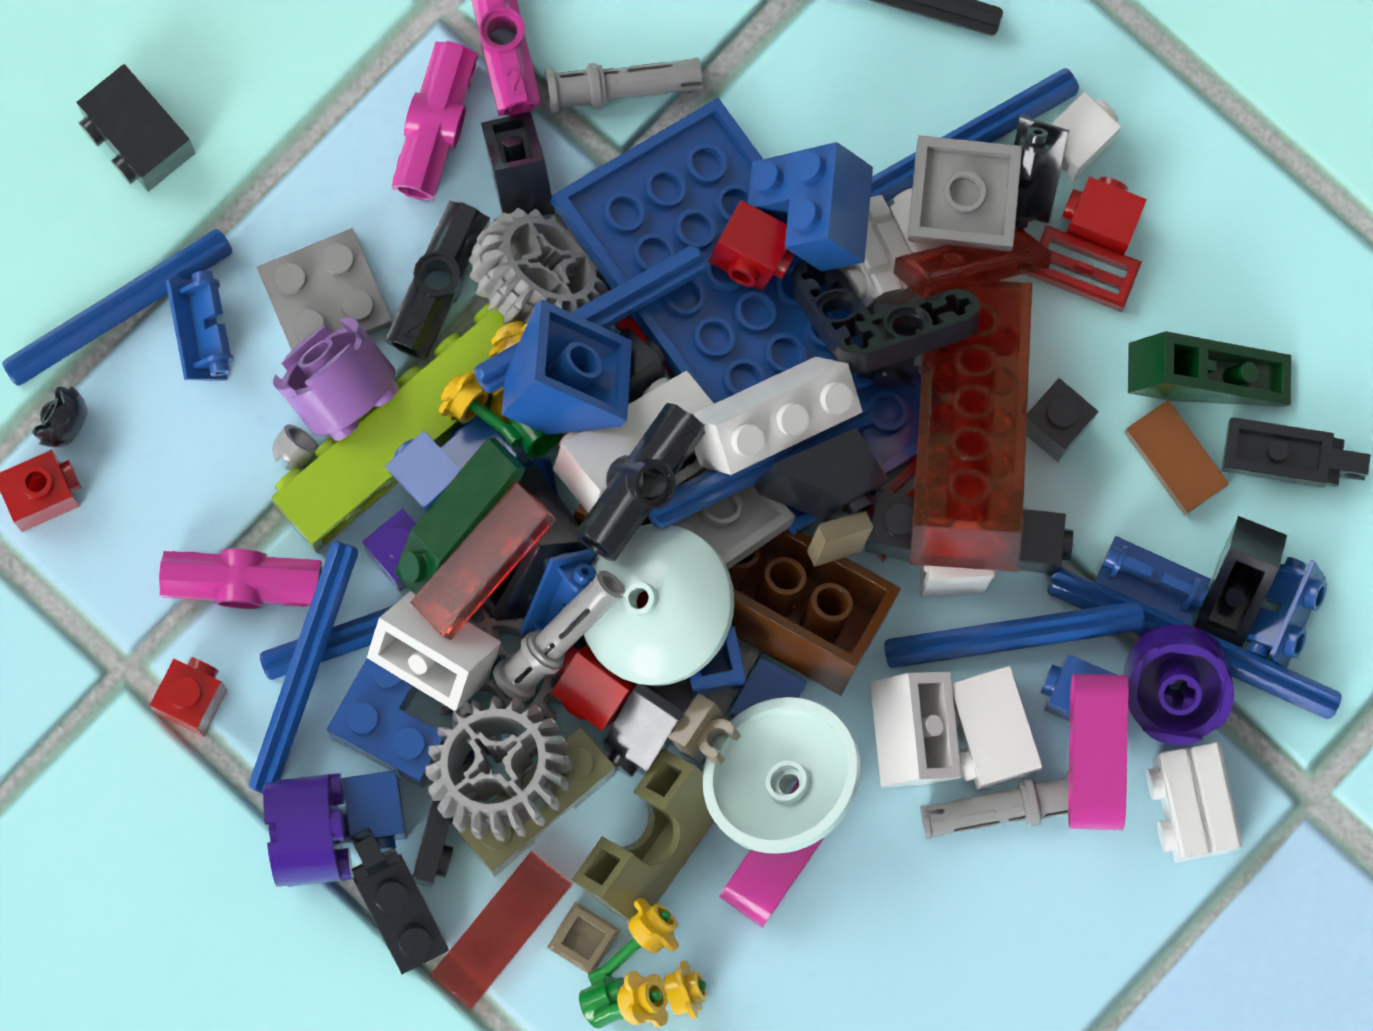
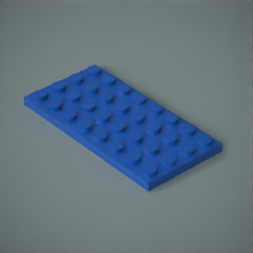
(726, 335)

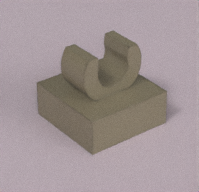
(699, 729)

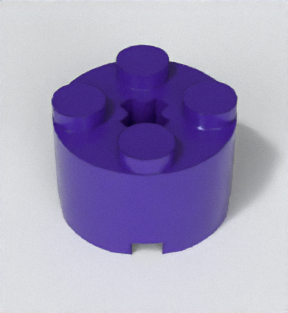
(1201, 701)
(307, 830)

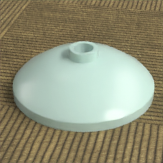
(685, 612)
(780, 745)

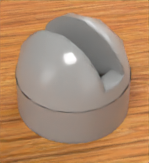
(294, 446)

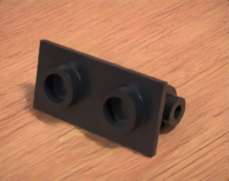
(1040, 169)

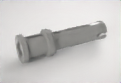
(597, 85)
(544, 650)
(1027, 803)

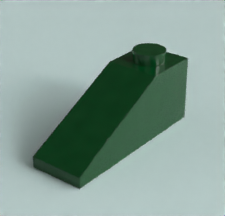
(1207, 371)
(457, 512)

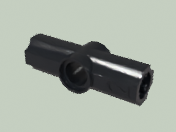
(425, 308)
(622, 503)

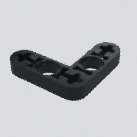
(940, 317)

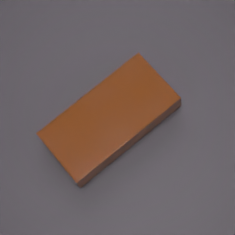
(1176, 457)

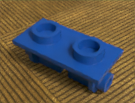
(200, 339)
(1153, 580)
(561, 582)
(1297, 594)

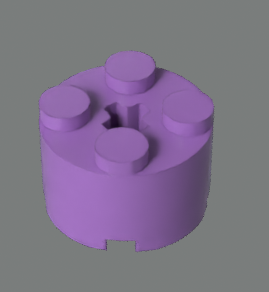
(336, 379)

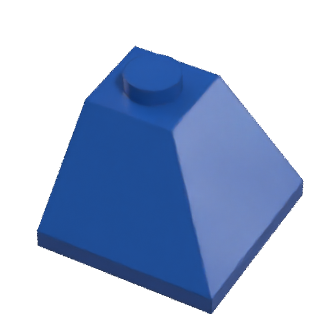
(567, 374)

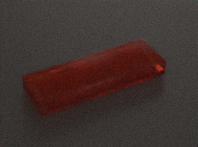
(966, 267)
(483, 560)
(501, 930)

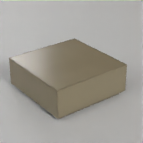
(840, 538)
(583, 938)

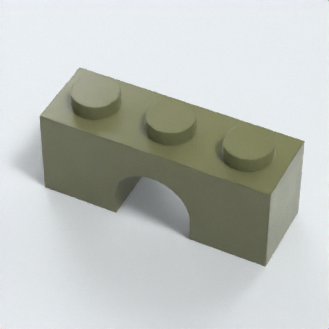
(588, 773)
(674, 829)

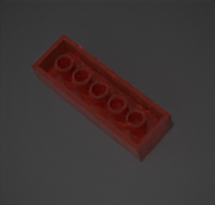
(975, 439)

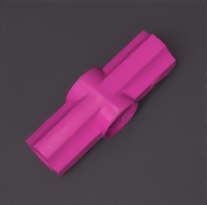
(508, 64)
(434, 120)
(238, 578)

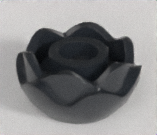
(61, 418)

